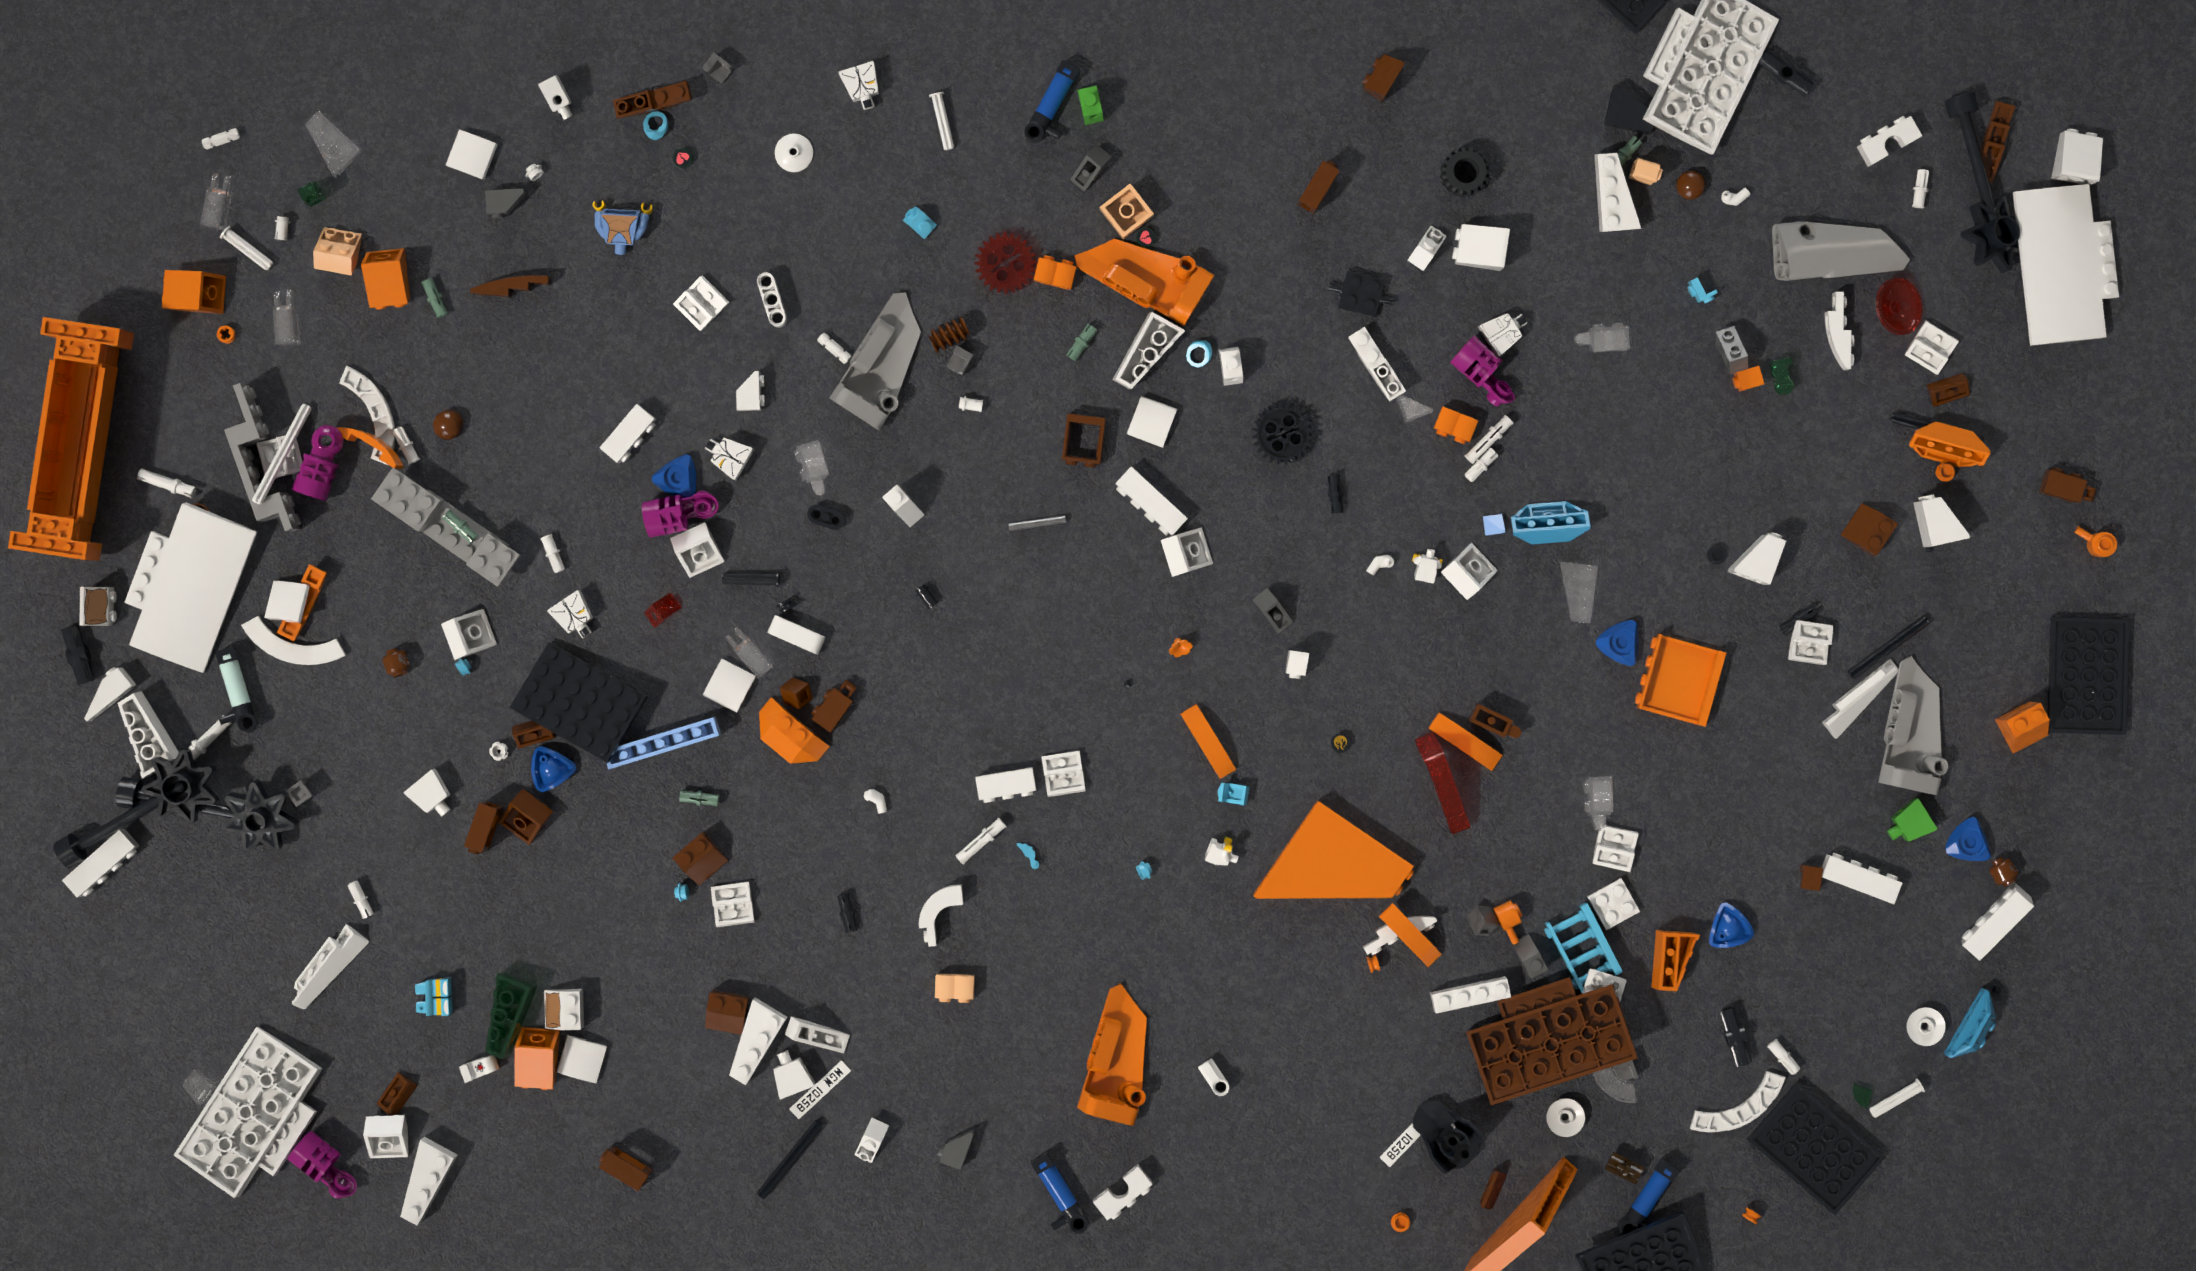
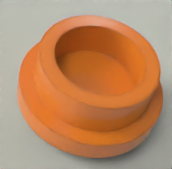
(1945, 471)
(1400, 1222)

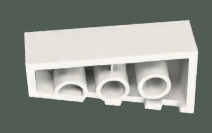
(1613, 196)
(1147, 348)
(146, 733)
(1997, 921)
(757, 1036)
(427, 1176)

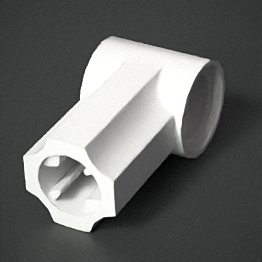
(1213, 1076)

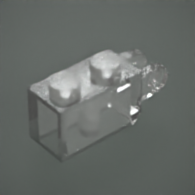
(216, 204)
(285, 321)
(1605, 338)
(813, 465)
(750, 654)
(1599, 800)

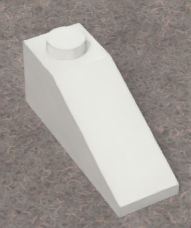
(111, 689)
(816, 1035)

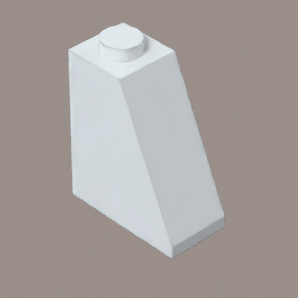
(903, 505)

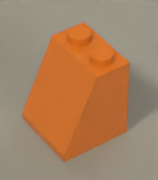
(386, 278)
(193, 291)
(2024, 725)
(536, 1058)

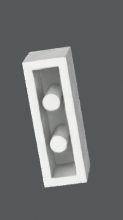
(628, 434)
(1006, 784)

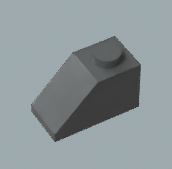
(1090, 167)
(503, 201)
(1272, 610)
(1530, 956)
(955, 1150)

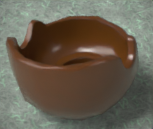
(1691, 184)
(447, 424)

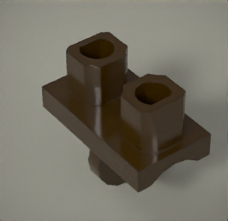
(1624, 1168)

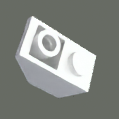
(1427, 248)
(749, 393)
(871, 1140)

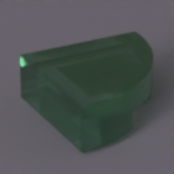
(1861, 1095)

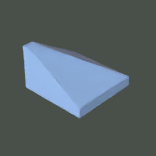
(1493, 524)

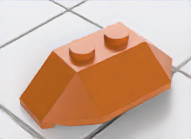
(1950, 445)
(789, 735)

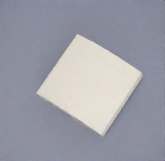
(471, 154)
(701, 303)
(1931, 347)
(1151, 421)
(268, 450)
(287, 601)
(1810, 642)
(729, 685)
(1063, 773)
(1615, 848)
(732, 904)
(581, 1059)

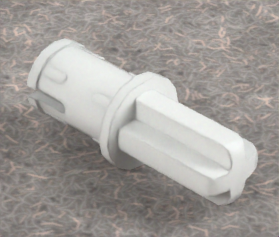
(1920, 188)
(405, 445)
(1481, 465)
(552, 553)
(360, 899)
(1783, 1057)

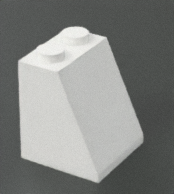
(2078, 157)
(1481, 246)
(1937, 522)
(1760, 559)

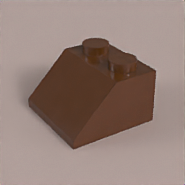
(1384, 74)
(1869, 529)
(525, 816)
(700, 858)
(726, 1012)

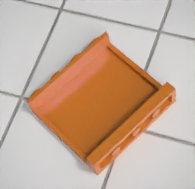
(1680, 680)

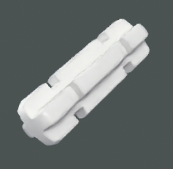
(220, 138)
(834, 348)

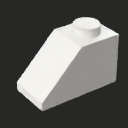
(1296, 664)

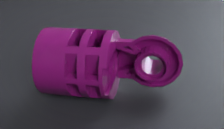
(1481, 373)
(318, 467)
(672, 513)
(317, 1161)

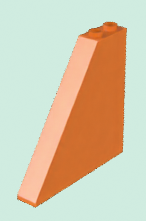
(1333, 861)
(1526, 1222)

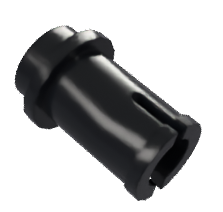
(926, 596)

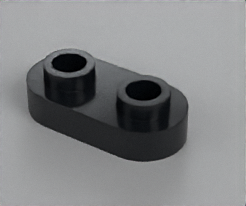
(826, 517)

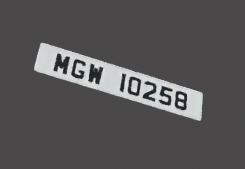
(820, 1089)
(1404, 1141)

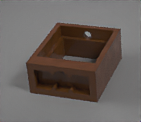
(1318, 186)
(1087, 420)
(483, 827)
(624, 1168)

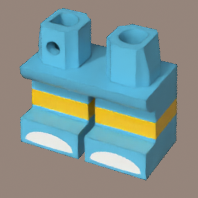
(433, 1003)

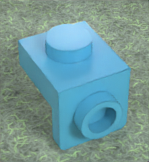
(919, 222)
(1696, 289)
(1233, 793)

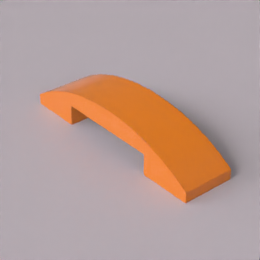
(388, 454)
(315, 579)
(1208, 741)
(1465, 741)
(1410, 935)

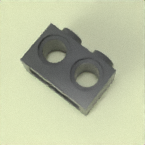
(1732, 350)

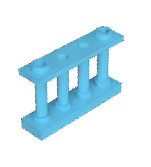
(1593, 931)

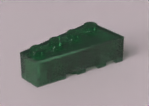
(508, 1013)

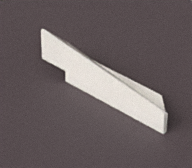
(1858, 698)
(327, 964)

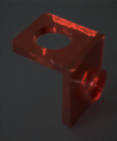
(662, 608)

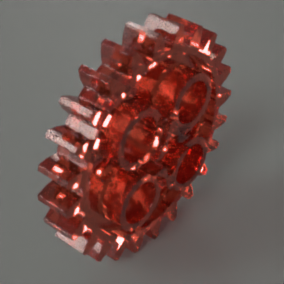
(1014, 278)

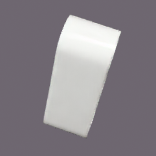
(774, 309)
(796, 634)

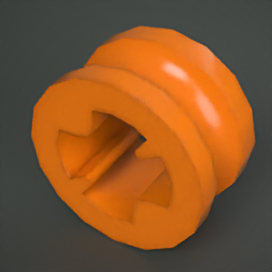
(231, 332)
(1373, 963)
(1751, 1215)

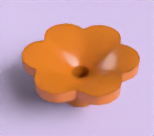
(1180, 647)

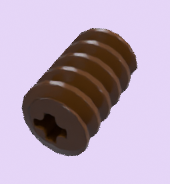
(949, 334)

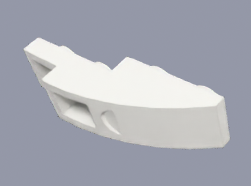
(1839, 339)
(1376, 364)
(1386, 935)

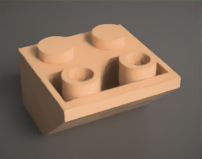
(337, 251)

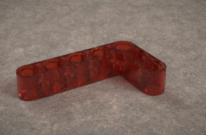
(1443, 782)

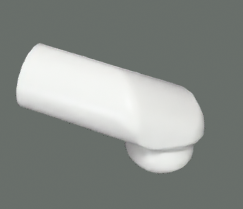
(1735, 199)
(1380, 562)
(877, 798)

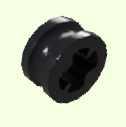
(785, 606)

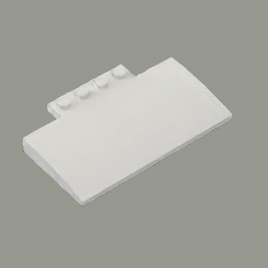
(1705, 68)
(2064, 264)
(188, 585)
(252, 1115)

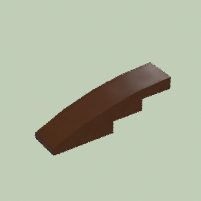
(1995, 137)
(504, 286)

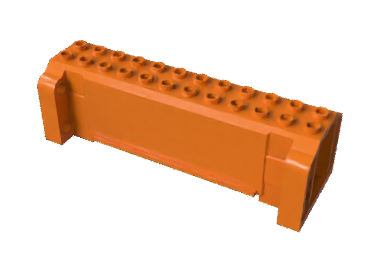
(72, 439)

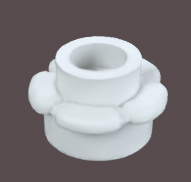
(534, 172)
(498, 756)

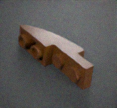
(652, 100)

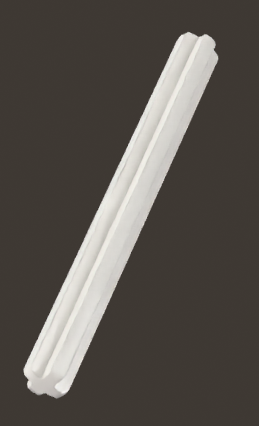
(281, 454)

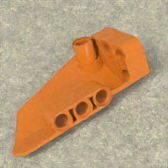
(1148, 277)
(1116, 1061)

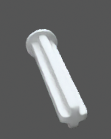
(942, 120)
(246, 248)
(1896, 1098)

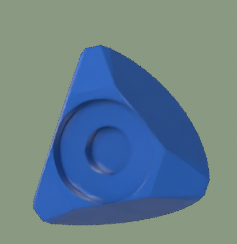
(677, 477)
(1620, 642)
(550, 768)
(1968, 842)
(1730, 928)

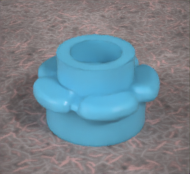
(463, 666)
(1144, 870)
(681, 892)

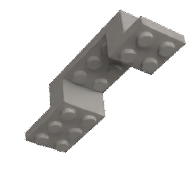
(246, 435)
(424, 513)

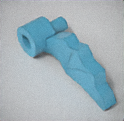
(1028, 852)

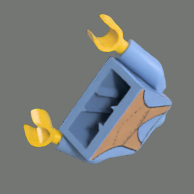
(621, 226)

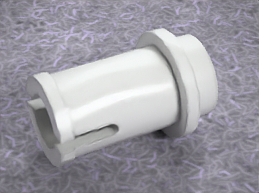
(281, 228)
(970, 404)

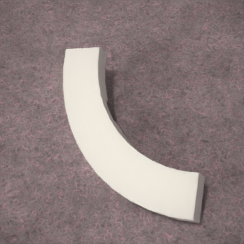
(376, 405)
(288, 651)
(1743, 1113)

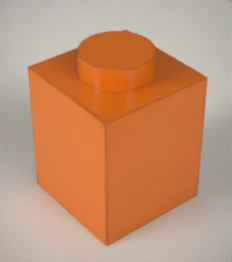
(1748, 379)

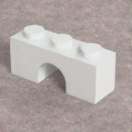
(1903, 132)
(1111, 1204)

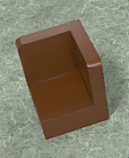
(796, 693)
(1811, 877)

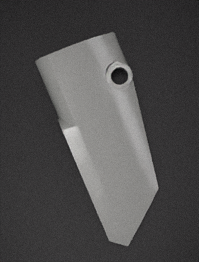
(1832, 251)
(880, 364)
(1913, 733)

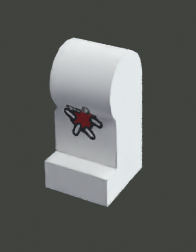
(478, 1068)

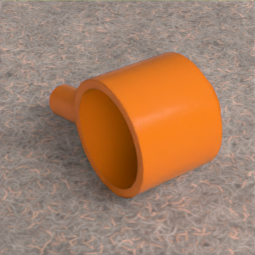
(2098, 544)
(1508, 917)

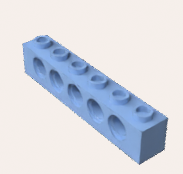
(665, 742)

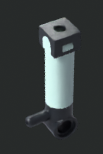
(236, 690)

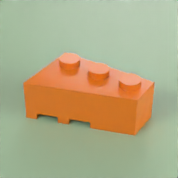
(1671, 957)

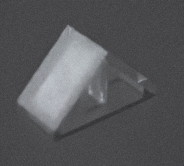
(1412, 409)
(199, 1087)

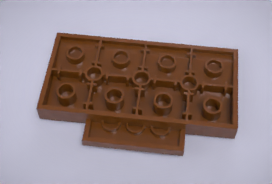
(1550, 1039)

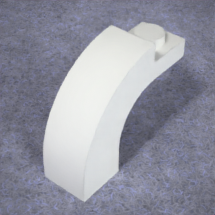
(942, 898)

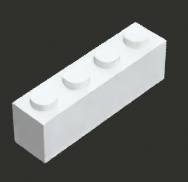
(1151, 501)
(100, 863)
(1861, 879)
(1470, 994)

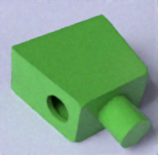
(1090, 105)
(1911, 822)

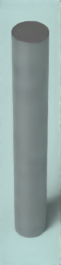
(1037, 523)

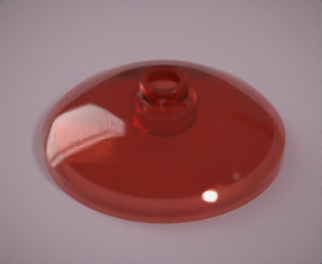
(1899, 306)

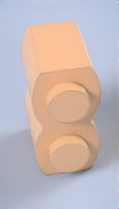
(1645, 171)
(954, 987)

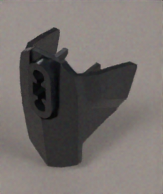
(1437, 1126)

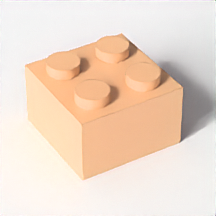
(1126, 211)

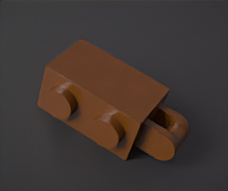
(2066, 486)
(834, 706)
(1494, 722)

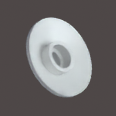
(796, 162)
(1934, 1030)
(1566, 1127)

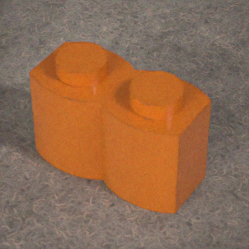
(1054, 272)
(1455, 424)

